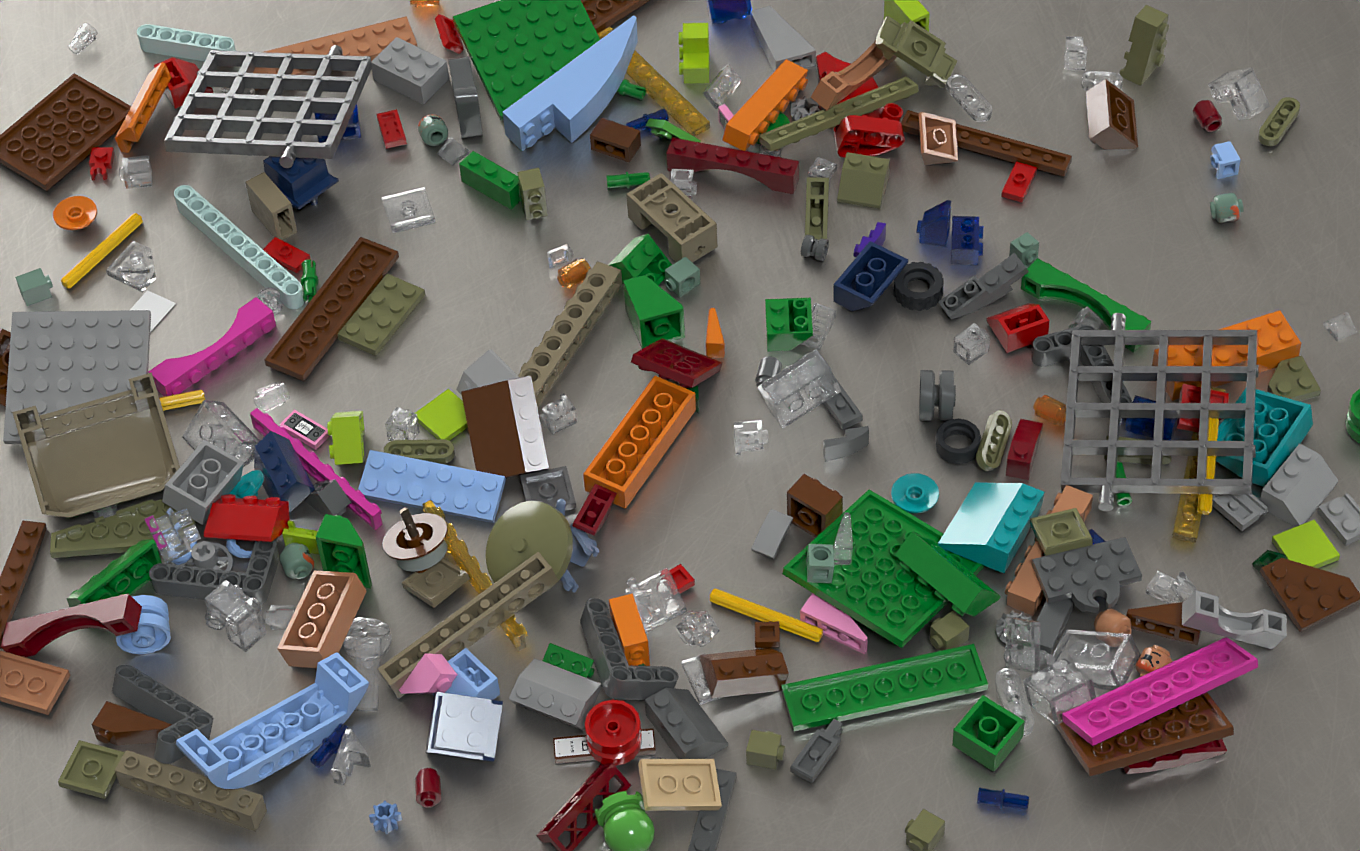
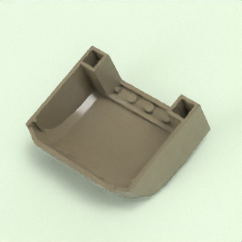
(98, 450)

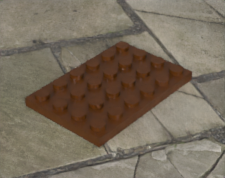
(61, 131)
(1174, 730)

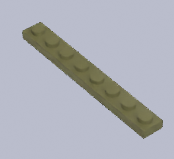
(823, 120)

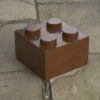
(813, 505)

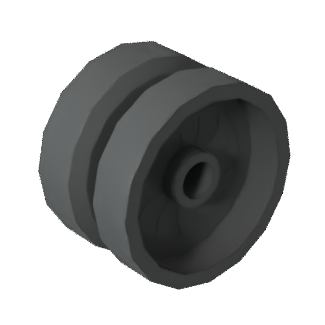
(939, 395)

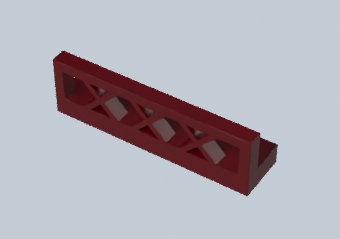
(575, 805)

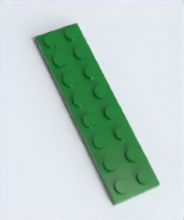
(884, 687)

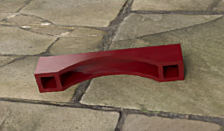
(774, 172)
(31, 634)

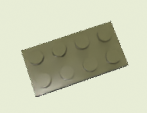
(381, 314)

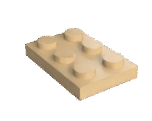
(679, 784)

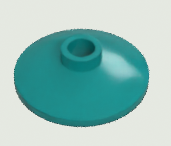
(249, 484)
(915, 486)

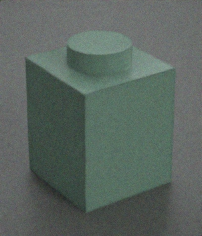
(34, 286)

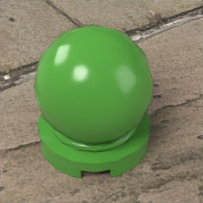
(625, 822)

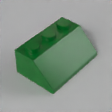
(342, 548)

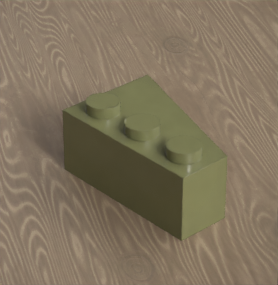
(1147, 46)

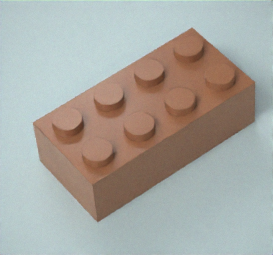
(321, 618)

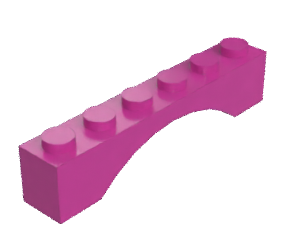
(178, 374)

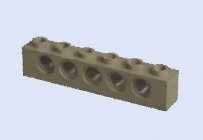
(190, 790)

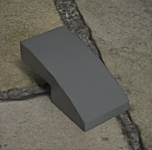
(854, 440)

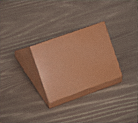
(937, 139)

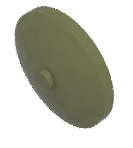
(524, 532)

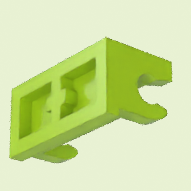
(300, 536)

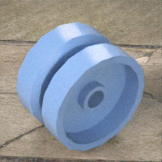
(153, 628)

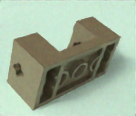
(688, 230)

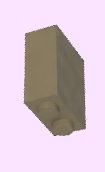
(271, 206)

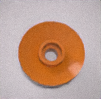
(75, 212)

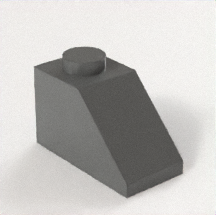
(328, 498)

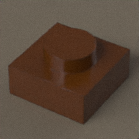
(767, 634)

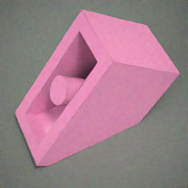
(429, 676)

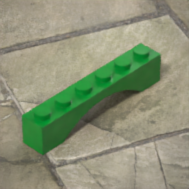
(1047, 282)

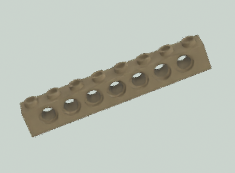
(571, 328)
(474, 619)

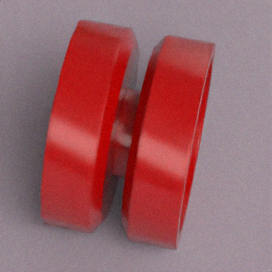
(613, 732)

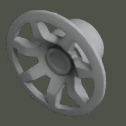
(205, 556)

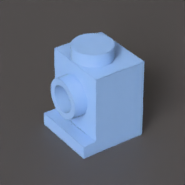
(1225, 160)

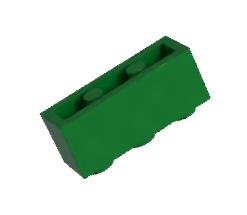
(490, 179)

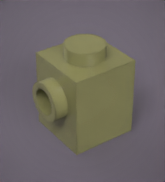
(949, 632)
(764, 749)
(924, 831)

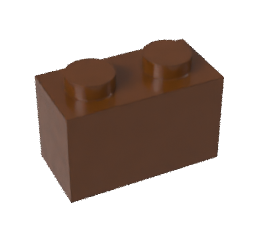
(615, 140)

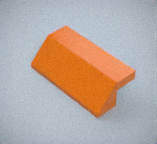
(143, 107)

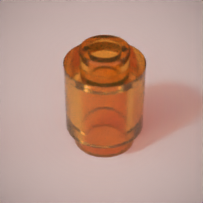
(573, 273)
(1050, 410)

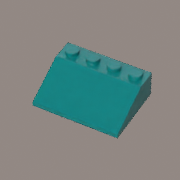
(1278, 430)
(993, 523)

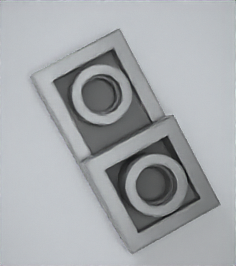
(772, 533)

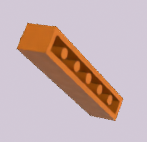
(765, 105)

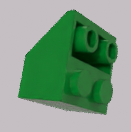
(642, 258)
(787, 323)

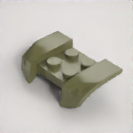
(917, 49)

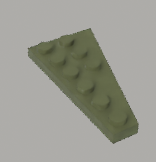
(109, 534)

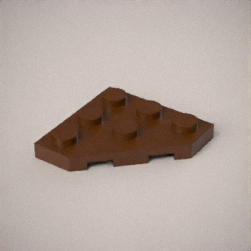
(1309, 592)

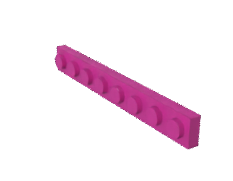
(320, 472)

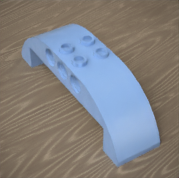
(281, 732)

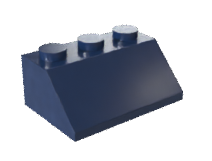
(867, 277)
(282, 470)

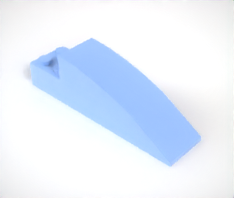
(575, 93)

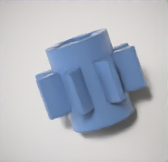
(385, 817)

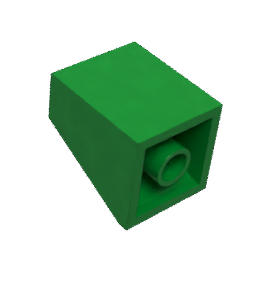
(652, 311)

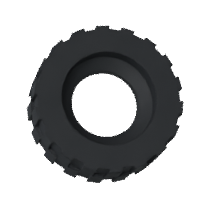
(919, 300)

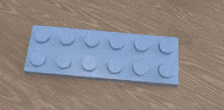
(416, 481)

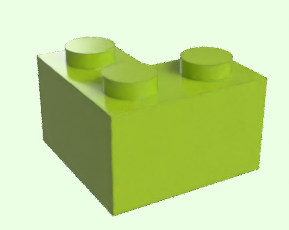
(694, 53)
(347, 435)

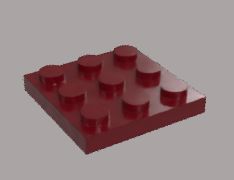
(676, 363)

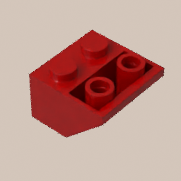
(182, 78)
(1019, 326)

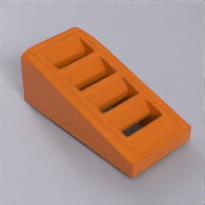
(714, 340)

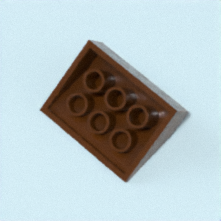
(505, 428)

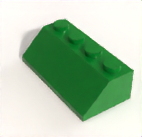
(946, 575)
(121, 576)

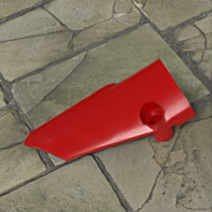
(871, 132)

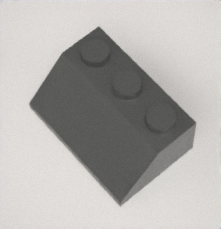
(683, 724)

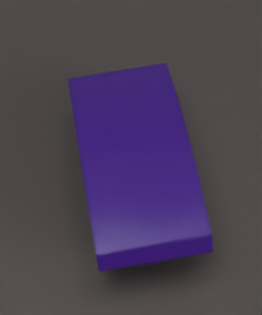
(876, 236)

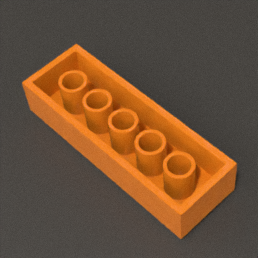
(1274, 344)
(641, 440)

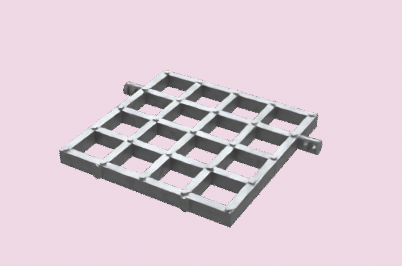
(266, 104)
(1162, 373)

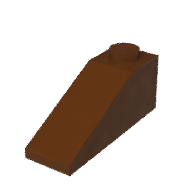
(1163, 621)
(126, 727)

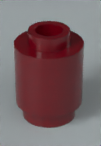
(1207, 115)
(427, 787)

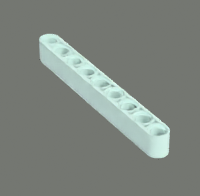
(238, 246)

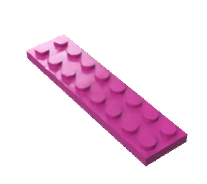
(1159, 691)

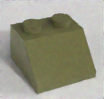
(863, 180)

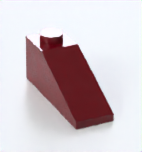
(1023, 449)
(595, 510)

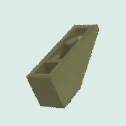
(817, 207)

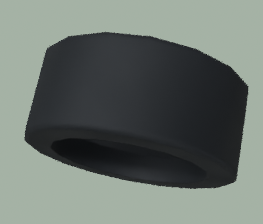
(961, 427)

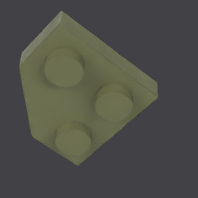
(1294, 380)

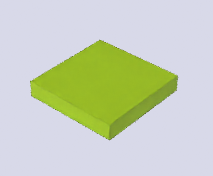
(443, 416)
(1306, 545)

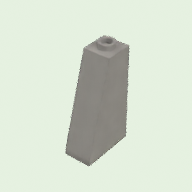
(780, 39)

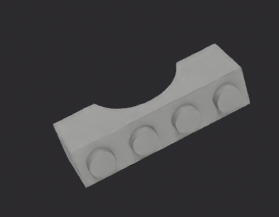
(1257, 628)

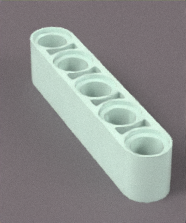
(181, 42)

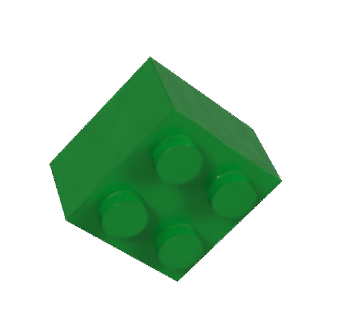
(988, 733)

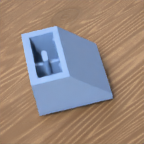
(472, 677)

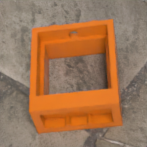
(630, 629)

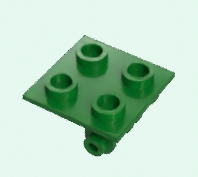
(569, 661)

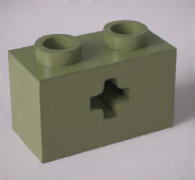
(532, 194)

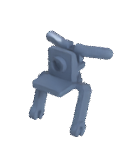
(582, 550)

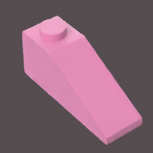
(834, 623)

